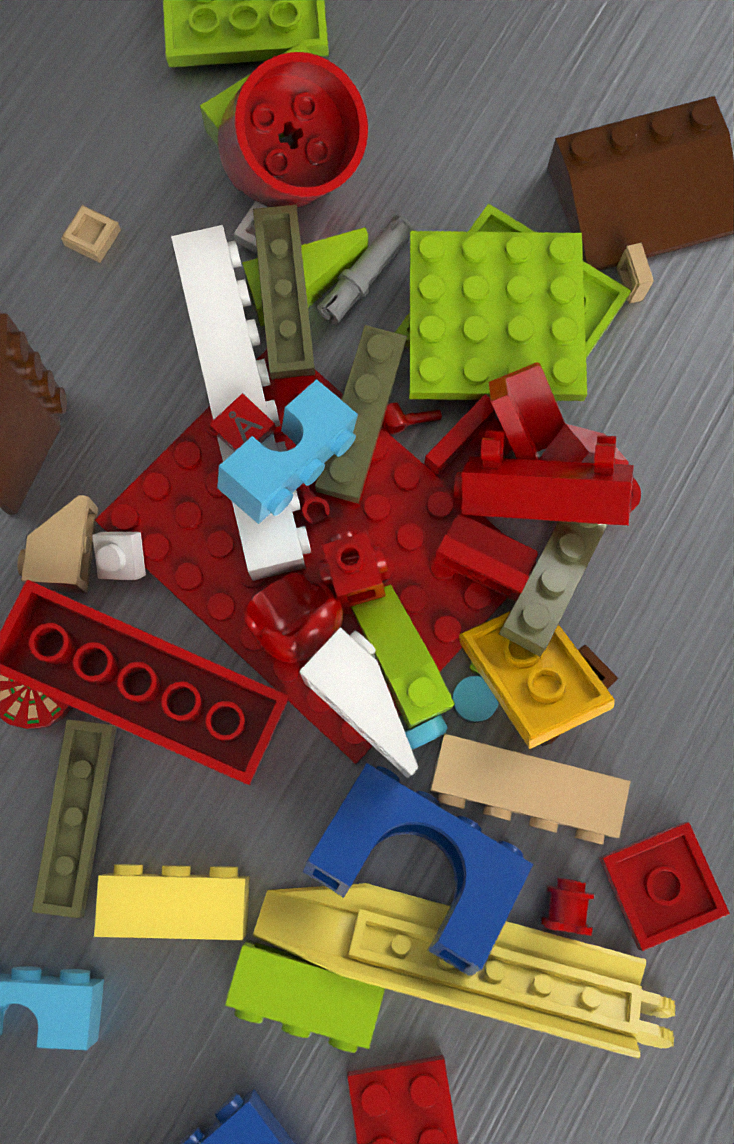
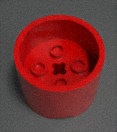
(303, 100)

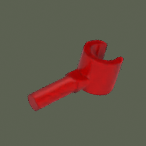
(396, 421)
(309, 499)

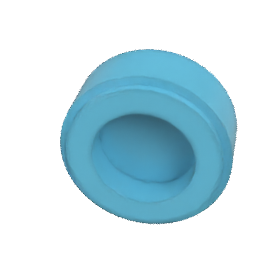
(474, 700)
(426, 731)

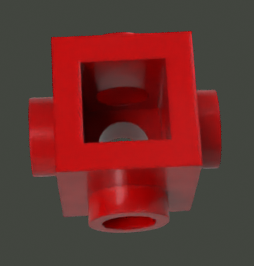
(353, 568)

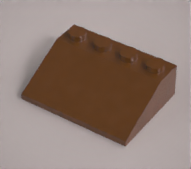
(647, 182)
(28, 414)

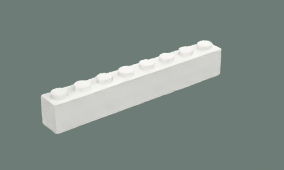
(229, 369)

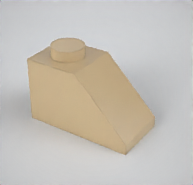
(61, 548)

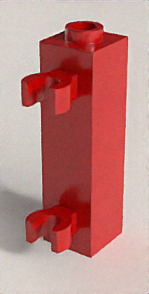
(546, 489)

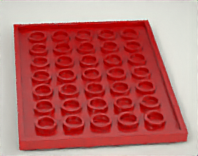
(199, 557)

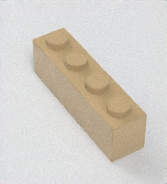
(529, 787)

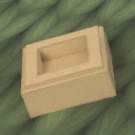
(91, 233)
(635, 272)

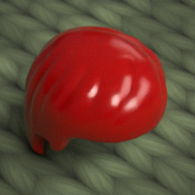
(293, 617)

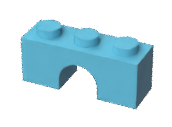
(265, 479)
(63, 1005)

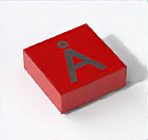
(240, 422)

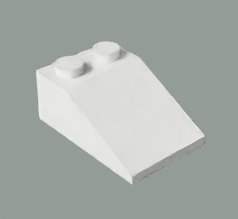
(354, 687)

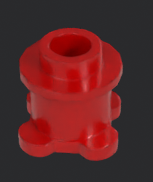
(568, 907)

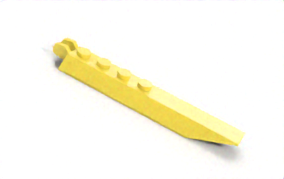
(526, 980)

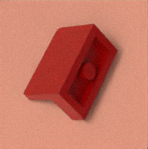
(526, 410)
(464, 442)
(486, 556)

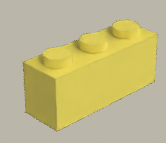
(172, 903)

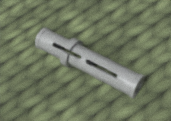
(354, 282)

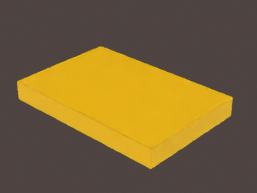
(536, 692)

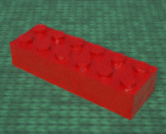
(139, 682)

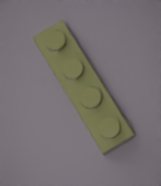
(283, 292)
(368, 395)
(551, 585)
(74, 819)

